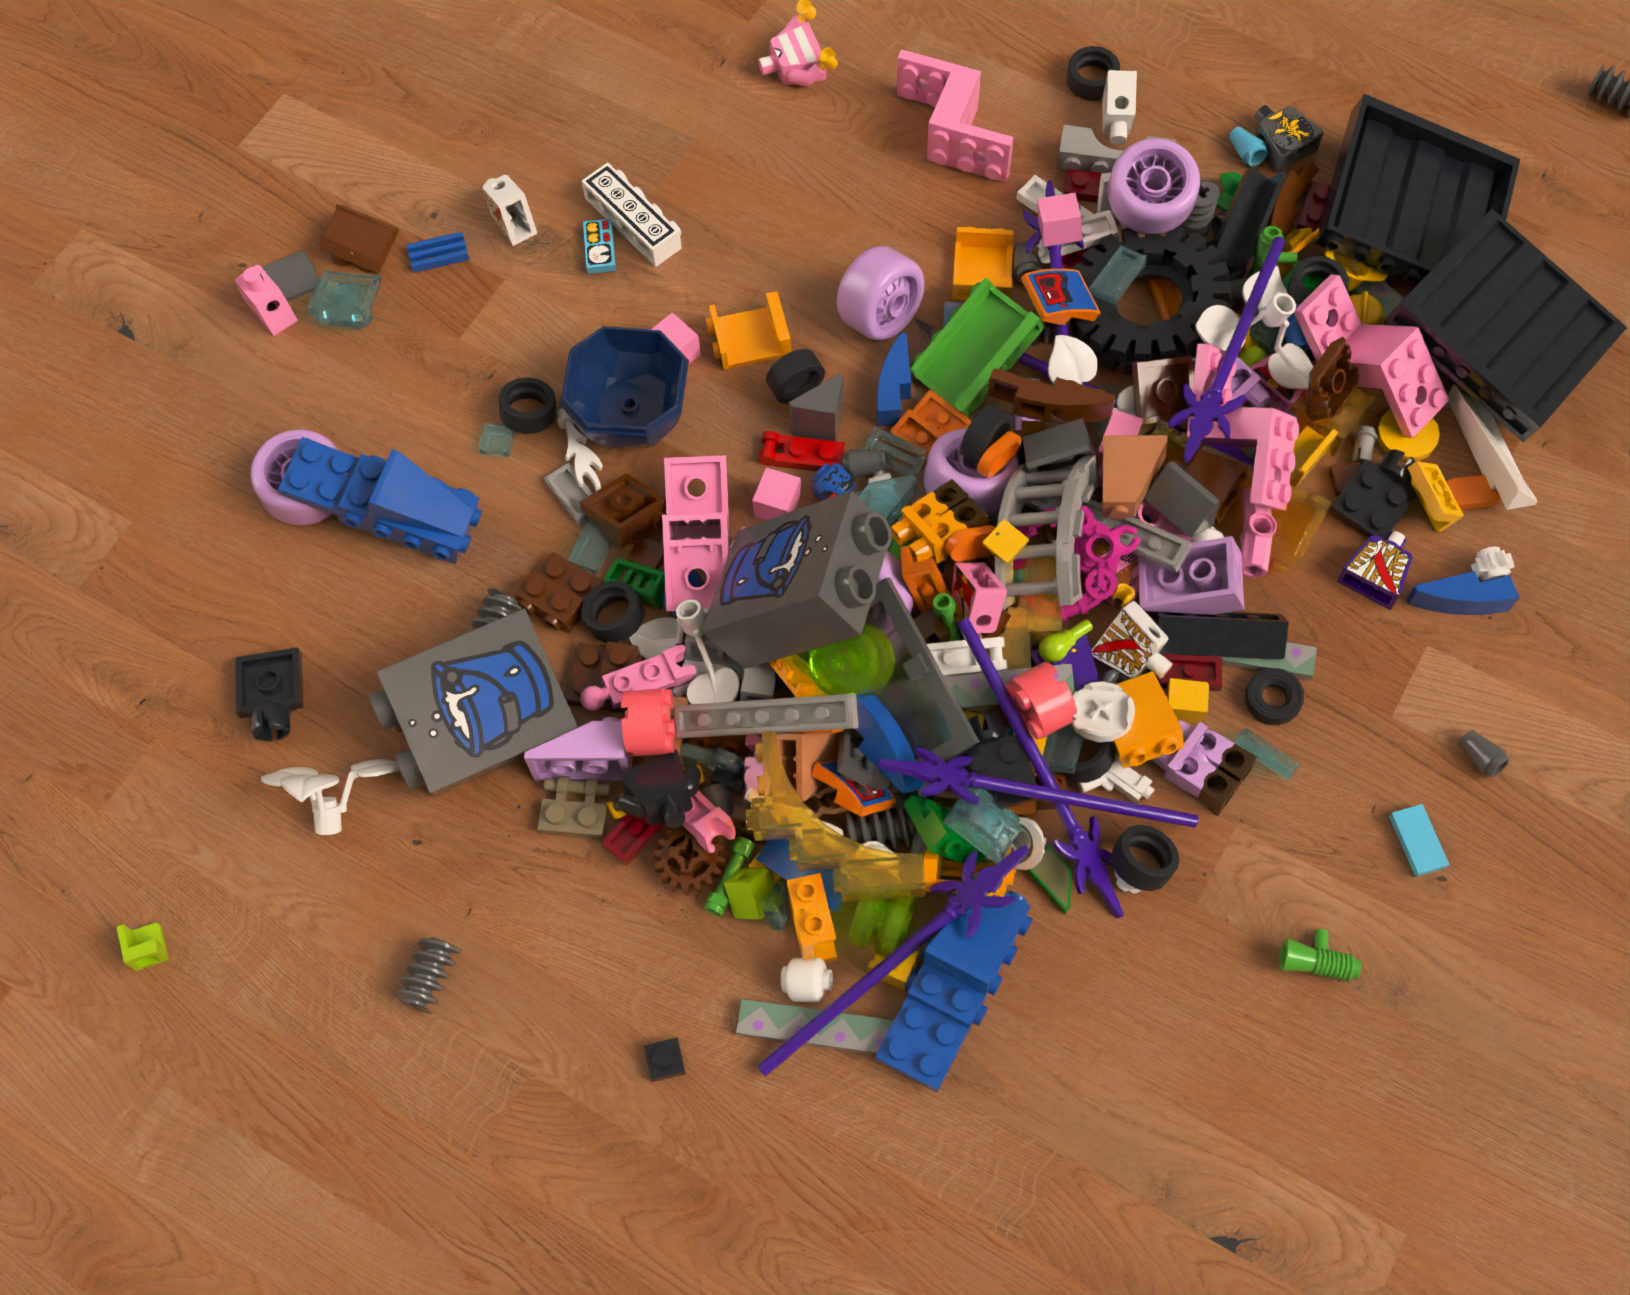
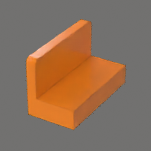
(922, 579)

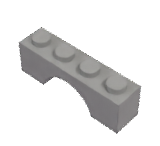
(1084, 152)

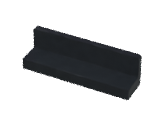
(1247, 217)
(1224, 634)

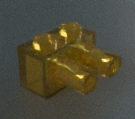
(1344, 423)

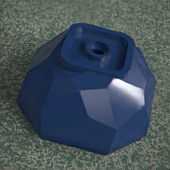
(623, 370)

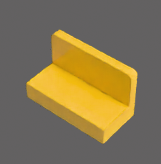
(1308, 451)

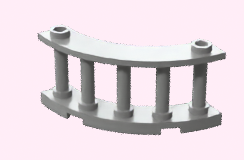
(1075, 488)

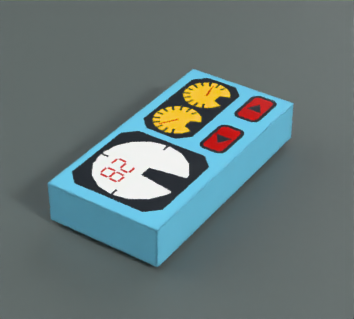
(599, 246)

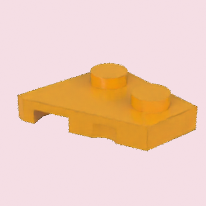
(797, 676)

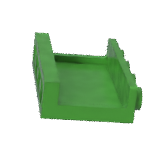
(980, 336)

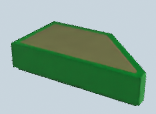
(1054, 878)

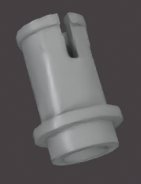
(1363, 447)

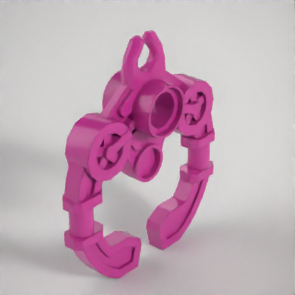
(1101, 578)

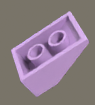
(1205, 583)
(583, 753)

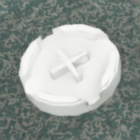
(1103, 712)

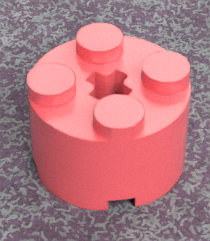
(1042, 700)
(648, 722)

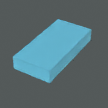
(1419, 840)

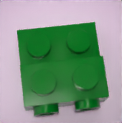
(936, 835)

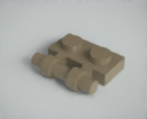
(571, 817)

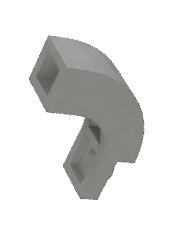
(757, 681)

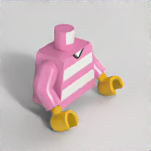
(797, 52)

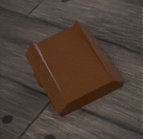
(358, 239)
(1331, 381)

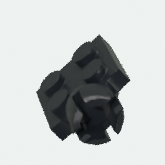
(1376, 495)
(269, 690)
(999, 757)

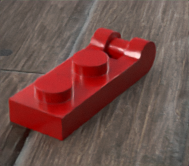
(799, 452)

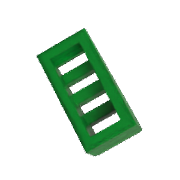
(655, 587)

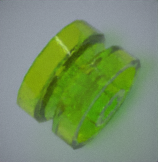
(854, 664)
(888, 918)

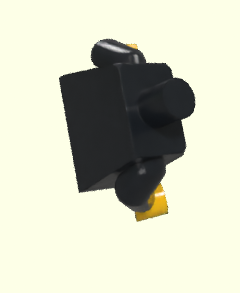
(658, 791)

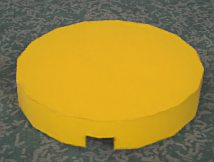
(1418, 448)

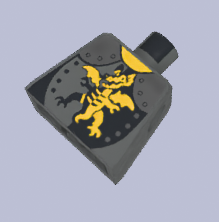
(1287, 136)

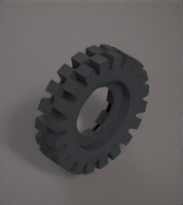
(1187, 264)

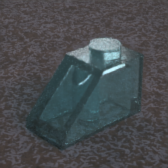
(890, 496)

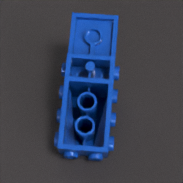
(384, 498)
(951, 991)

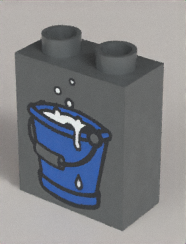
(799, 581)
(472, 704)

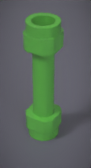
(944, 607)
(741, 851)

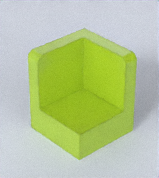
(747, 890)
(142, 946)

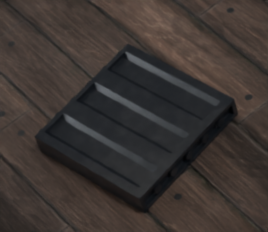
(1409, 190)
(1508, 325)

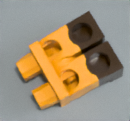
(935, 519)

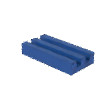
(438, 247)

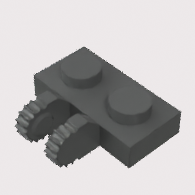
(855, 765)

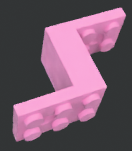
(955, 97)
(1384, 354)
(1262, 428)
(695, 528)

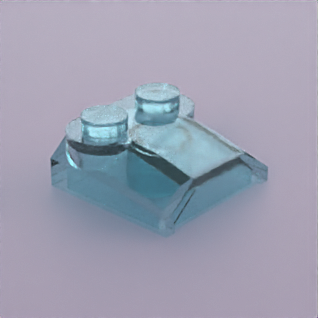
(344, 299)
(984, 824)

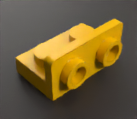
(1434, 495)

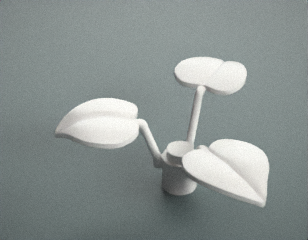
(1077, 362)
(1290, 363)
(667, 632)
(306, 782)

